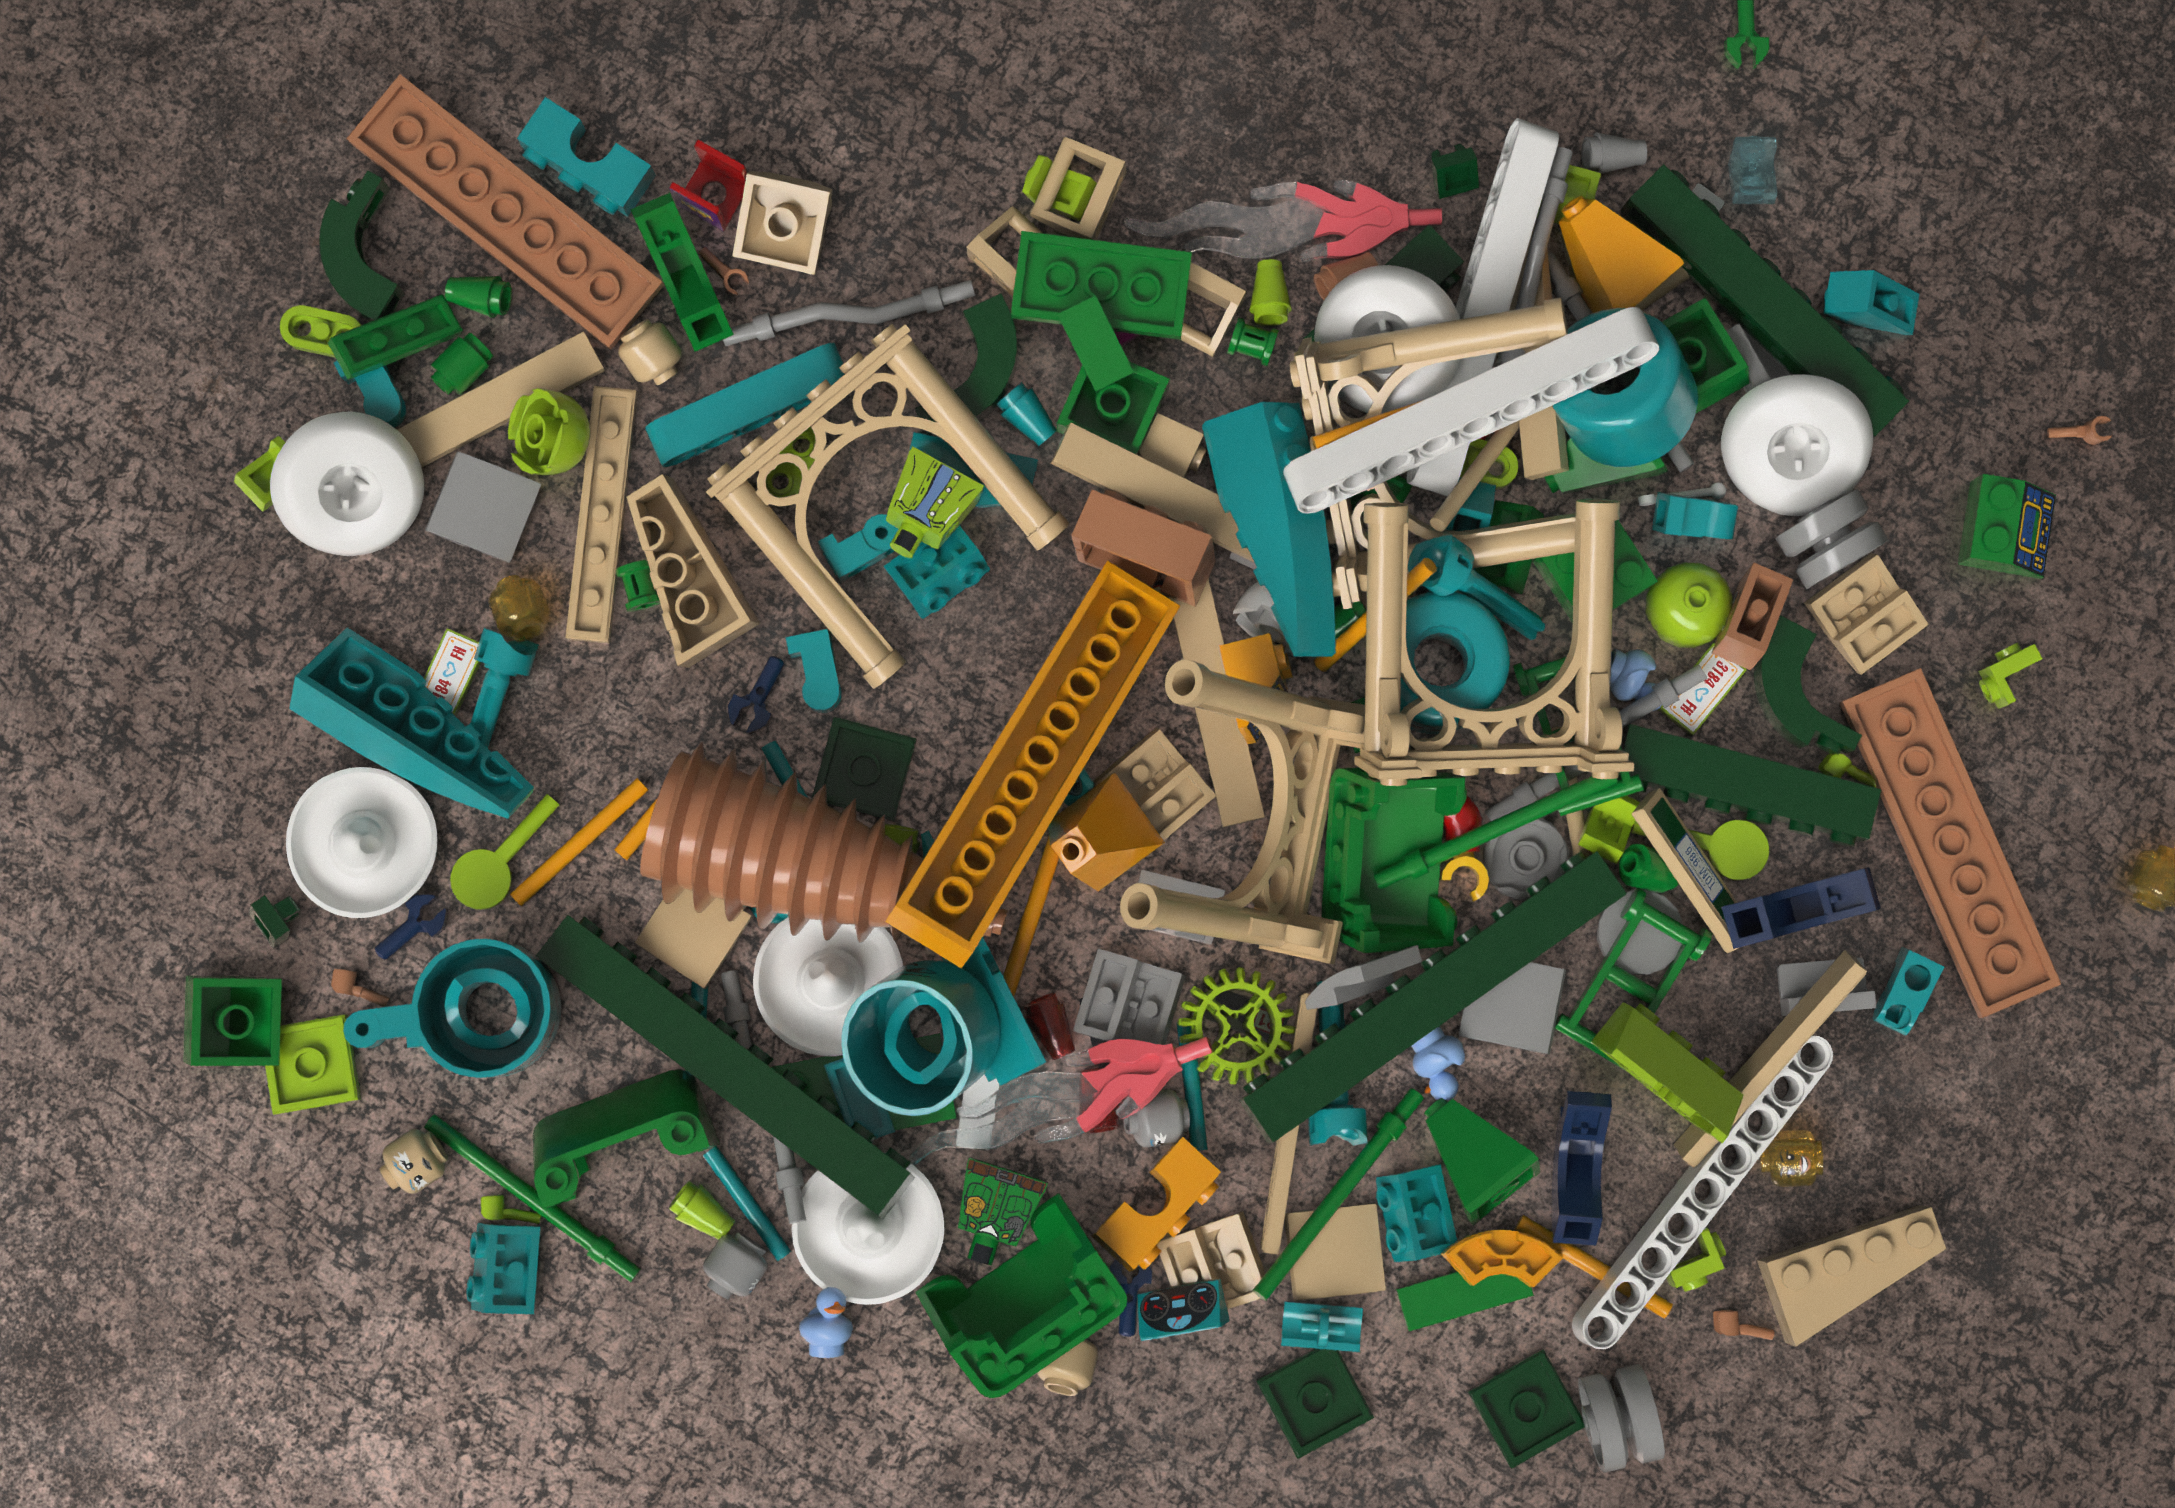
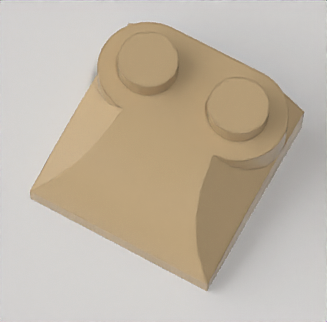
(782, 221)

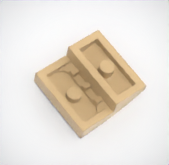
(1866, 613)
(1161, 782)
(692, 940)
(1213, 1252)
(1342, 1256)

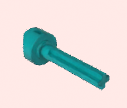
(1455, 572)
(503, 661)
(1338, 1116)

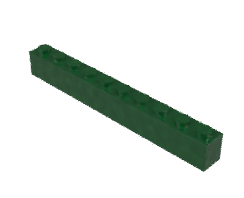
(1432, 996)
(726, 1066)

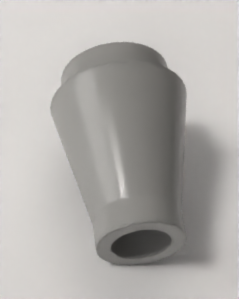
(1610, 153)

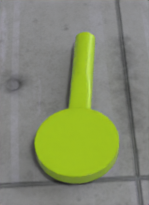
(1734, 849)
(482, 876)

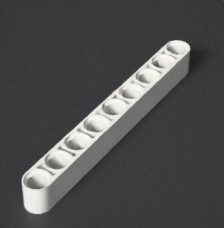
(1496, 263)
(1471, 410)
(1695, 1214)

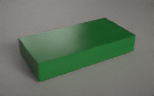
(1095, 343)

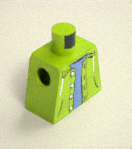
(929, 503)

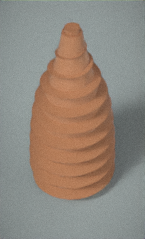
(774, 850)

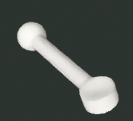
(1716, 490)

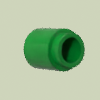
(460, 364)
(1645, 869)

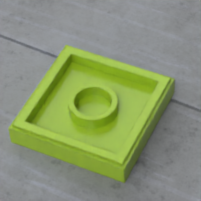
(313, 1067)

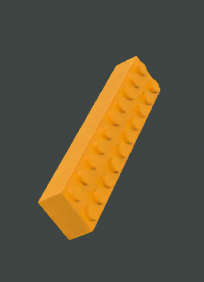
(1032, 765)

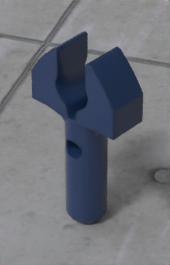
(757, 697)
(413, 926)
(1127, 1318)

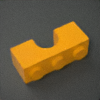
(1185, 1179)

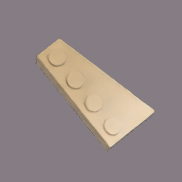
(693, 584)
(1839, 1272)

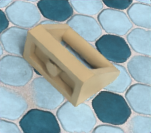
(1101, 200)
(988, 259)
(1219, 292)

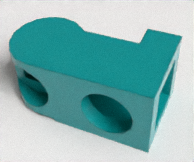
(380, 393)
(1694, 516)
(859, 549)
(822, 683)
(1907, 991)
(374, 1026)

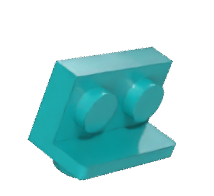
(938, 574)
(1416, 1213)
(504, 1268)

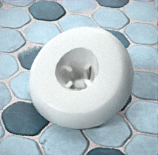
(1381, 302)
(1797, 443)
(347, 484)
(361, 842)
(811, 982)
(859, 1251)

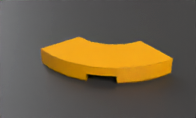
(1502, 1253)

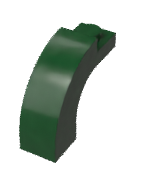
(343, 254)
(996, 359)
(1782, 697)

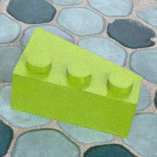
(1670, 1070)

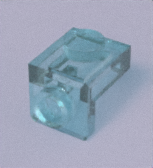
(1753, 170)

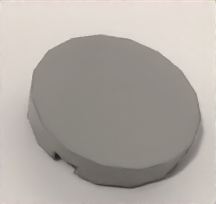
(1524, 857)
(1647, 947)

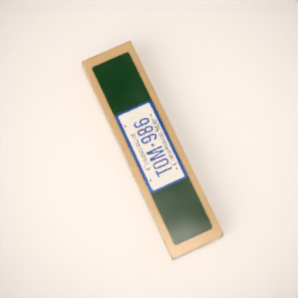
(1686, 862)

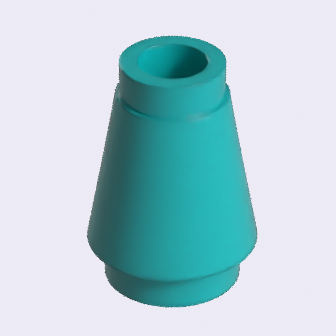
(1027, 414)

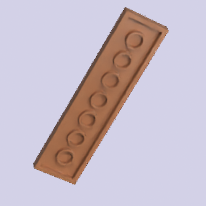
(505, 212)
(1950, 844)

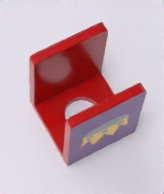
(716, 168)

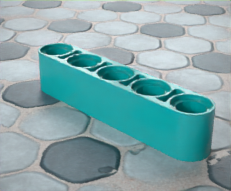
(742, 406)

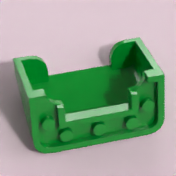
(1372, 830)
(663, 1102)
(1027, 1306)

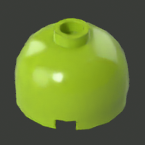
(548, 432)
(1689, 604)

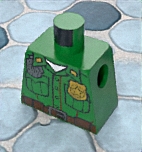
(996, 1207)

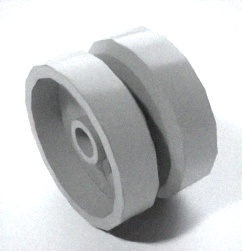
(1831, 538)
(1627, 1416)

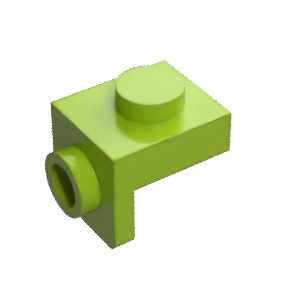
(1073, 193)
(255, 478)
(2009, 662)
(1609, 828)
(1693, 1271)

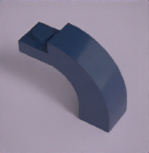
(1801, 907)
(1578, 1168)

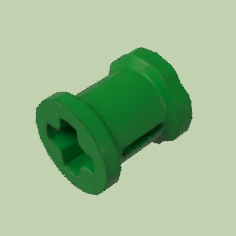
(1252, 341)
(638, 586)

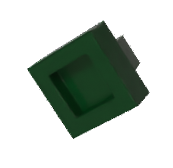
(1455, 171)
(274, 919)

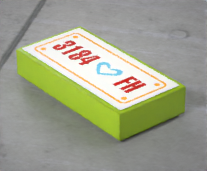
(452, 668)
(1701, 700)

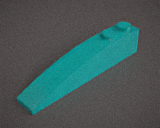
(1287, 546)
(398, 723)
(1017, 1046)

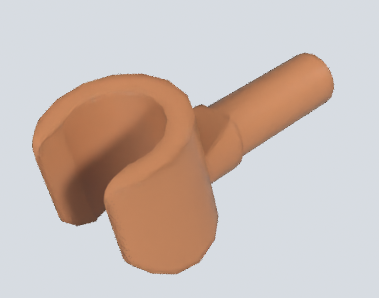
(723, 270)
(2085, 431)
(344, 983)
(1727, 1323)

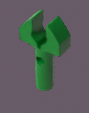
(1747, 33)

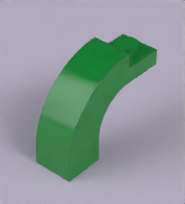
(682, 272)

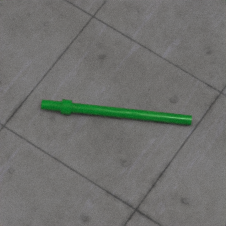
(1417, 862)
(1389, 1129)
(599, 1248)

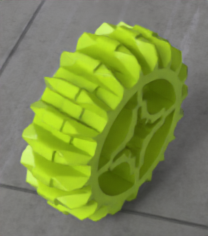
(1259, 998)

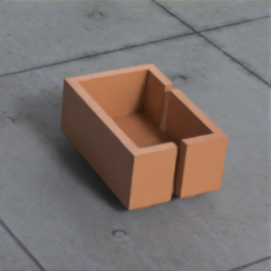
(1145, 545)

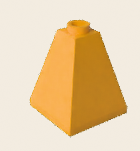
(1612, 257)
(1103, 834)

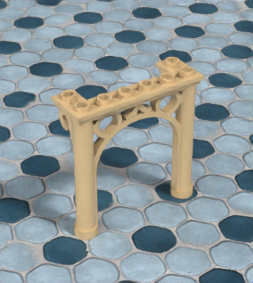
(1411, 350)
(952, 423)
(1593, 722)
(1295, 824)

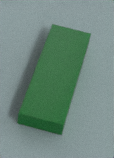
(395, 336)
(1452, 1297)

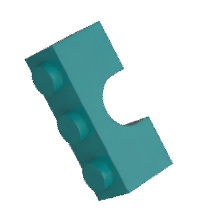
(615, 180)

